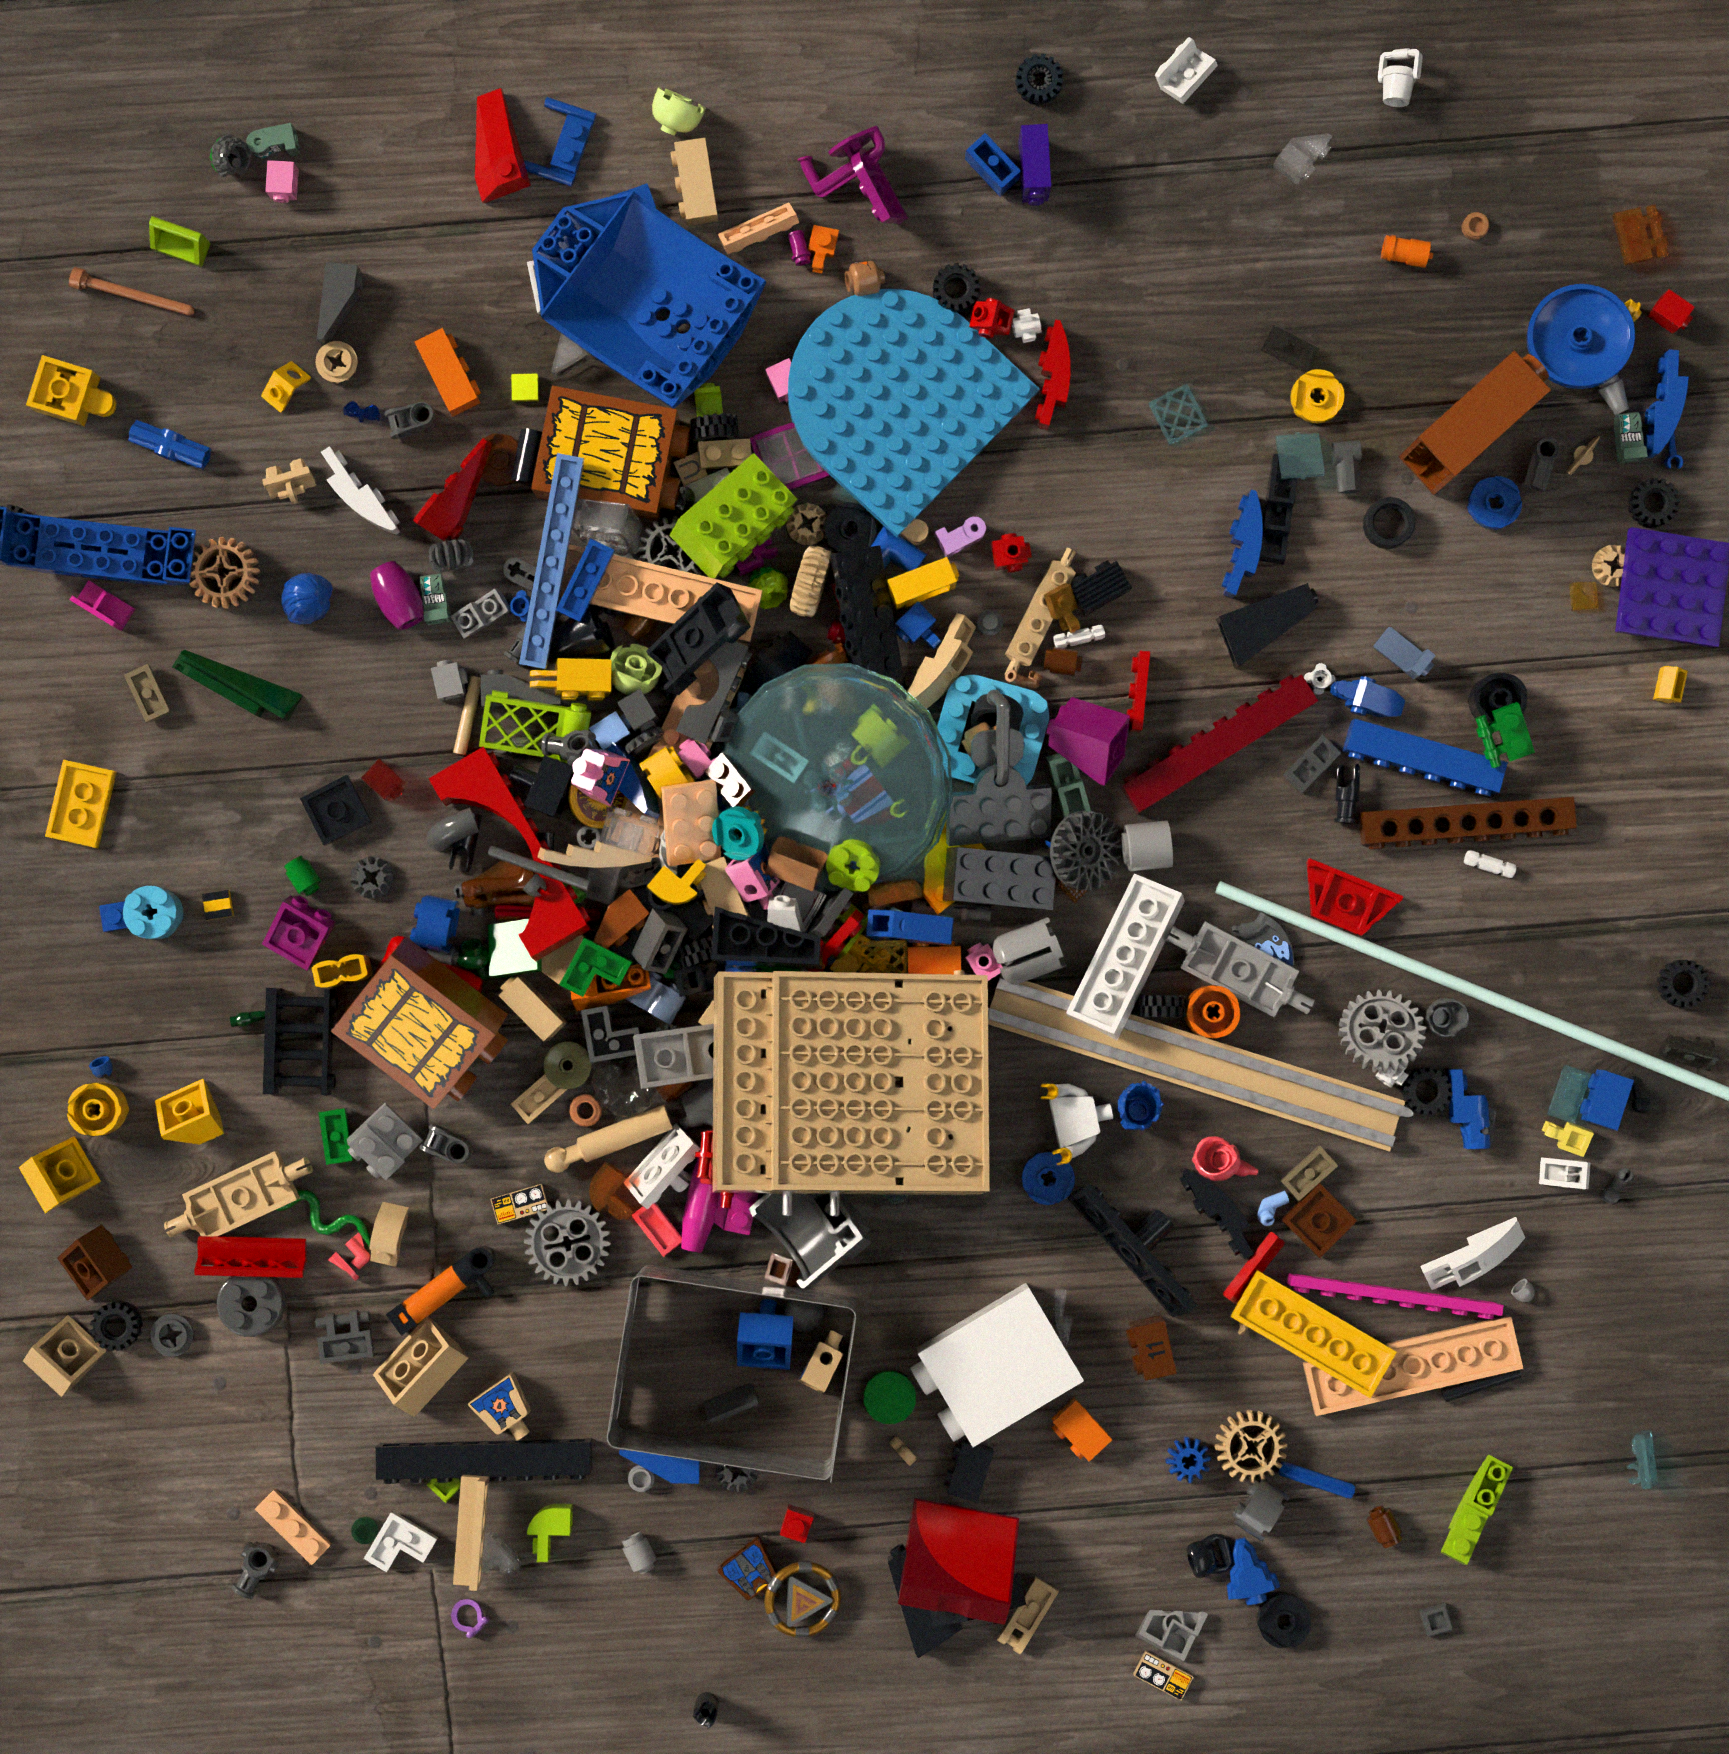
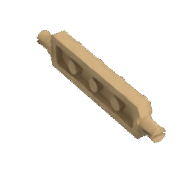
(1037, 617)

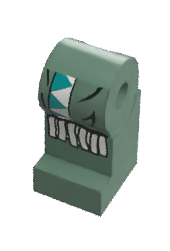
(274, 139)
(1629, 438)
(435, 599)

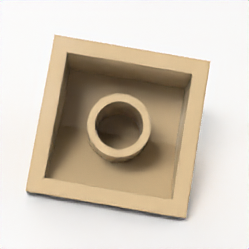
(64, 1355)

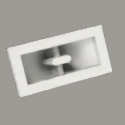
(1564, 1173)

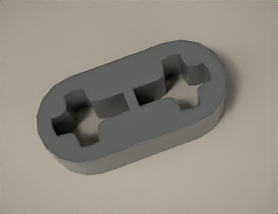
(519, 580)
(641, 881)

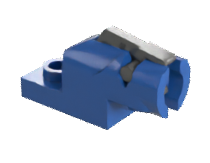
(1472, 1111)

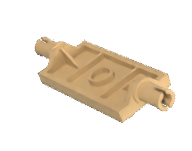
(239, 1196)

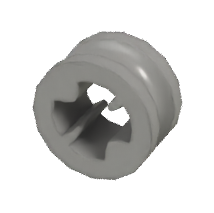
(583, 831)

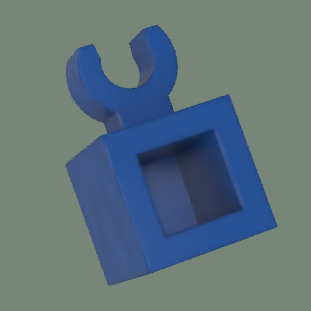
(916, 625)

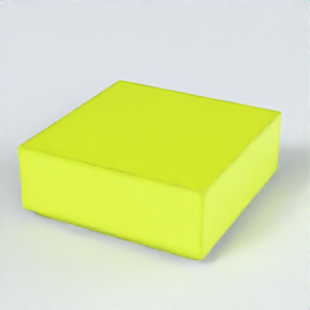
(525, 387)

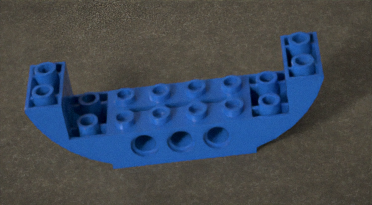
(96, 549)

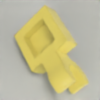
(1571, 1137)

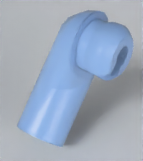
(1268, 1207)

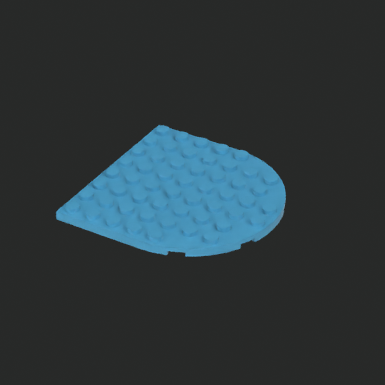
(899, 399)

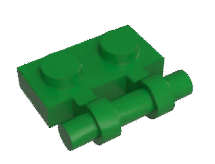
(1512, 731)

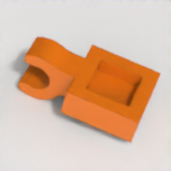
(823, 245)

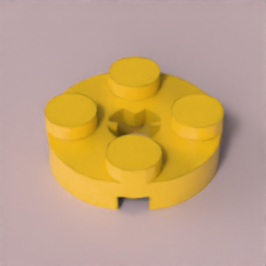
(1329, 388)

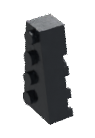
(760, 943)

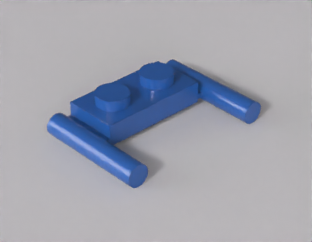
(570, 143)

